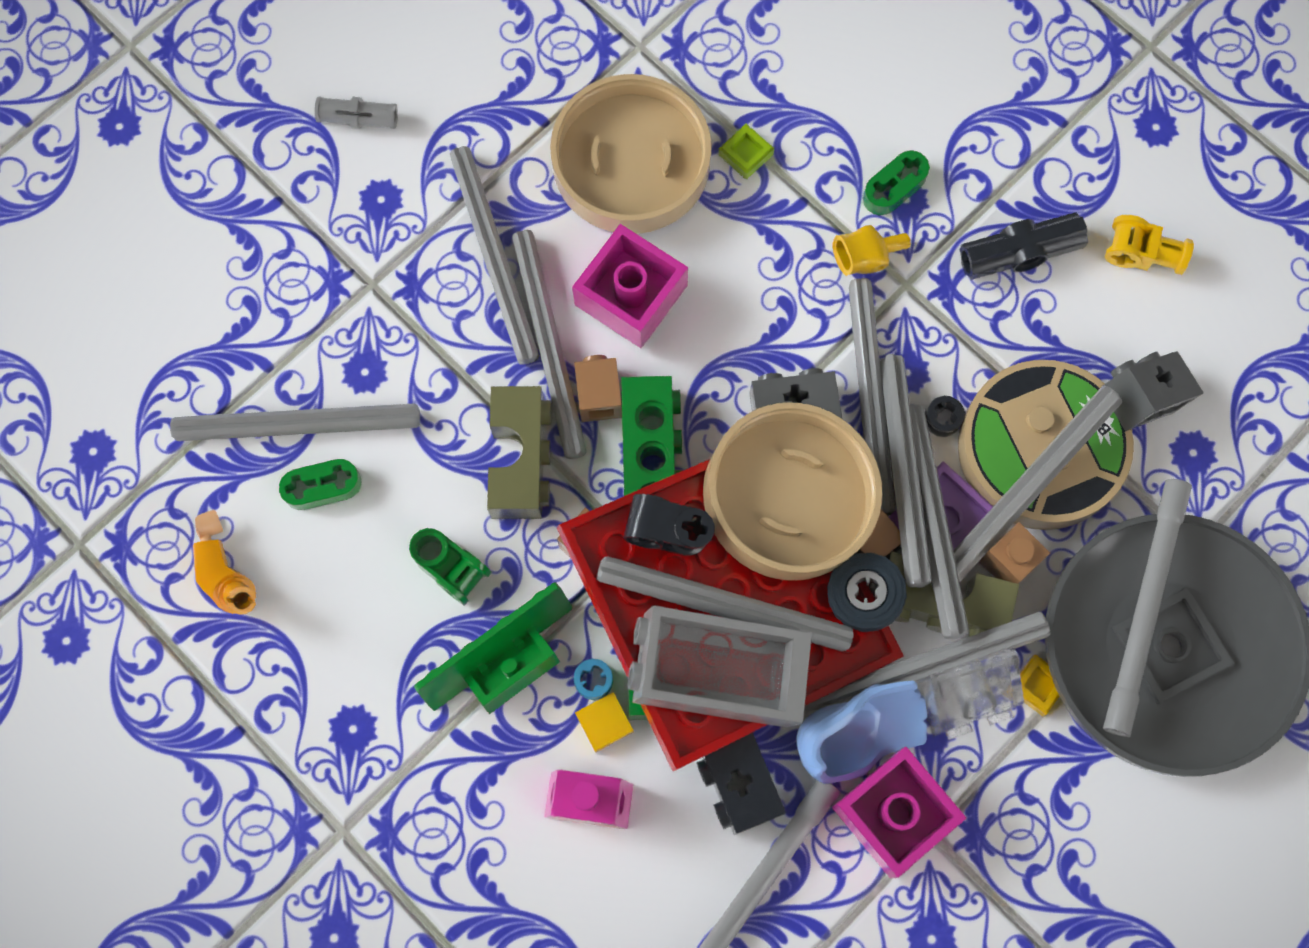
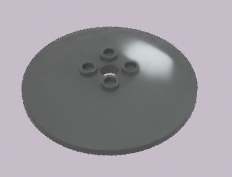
(1238, 634)

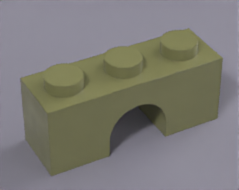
(519, 488)
(987, 602)

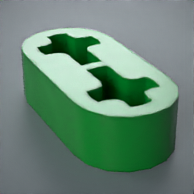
(890, 176)
(318, 475)

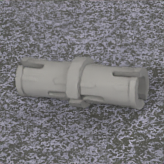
(330, 111)

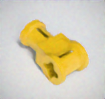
(1146, 246)

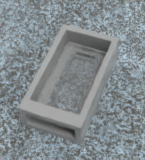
(720, 667)

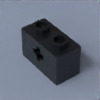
(761, 797)

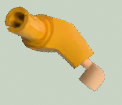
(224, 585)

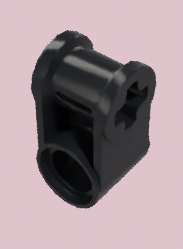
(661, 525)

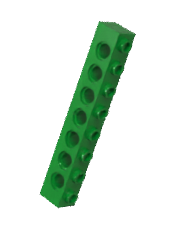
(640, 399)

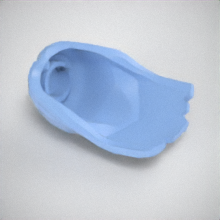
(854, 735)

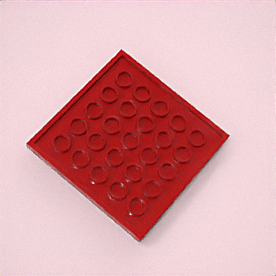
(686, 734)

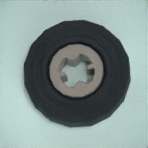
(889, 595)

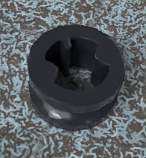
(957, 416)

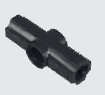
(1023, 245)

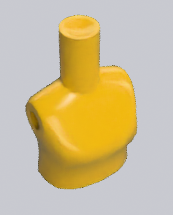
(866, 250)

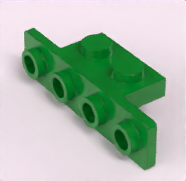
(502, 658)

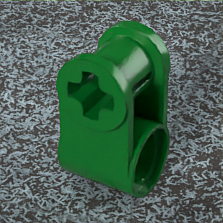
(453, 569)

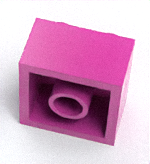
(630, 285)
(899, 813)

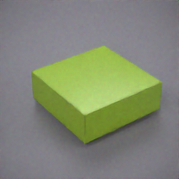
(746, 151)

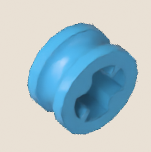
(588, 667)

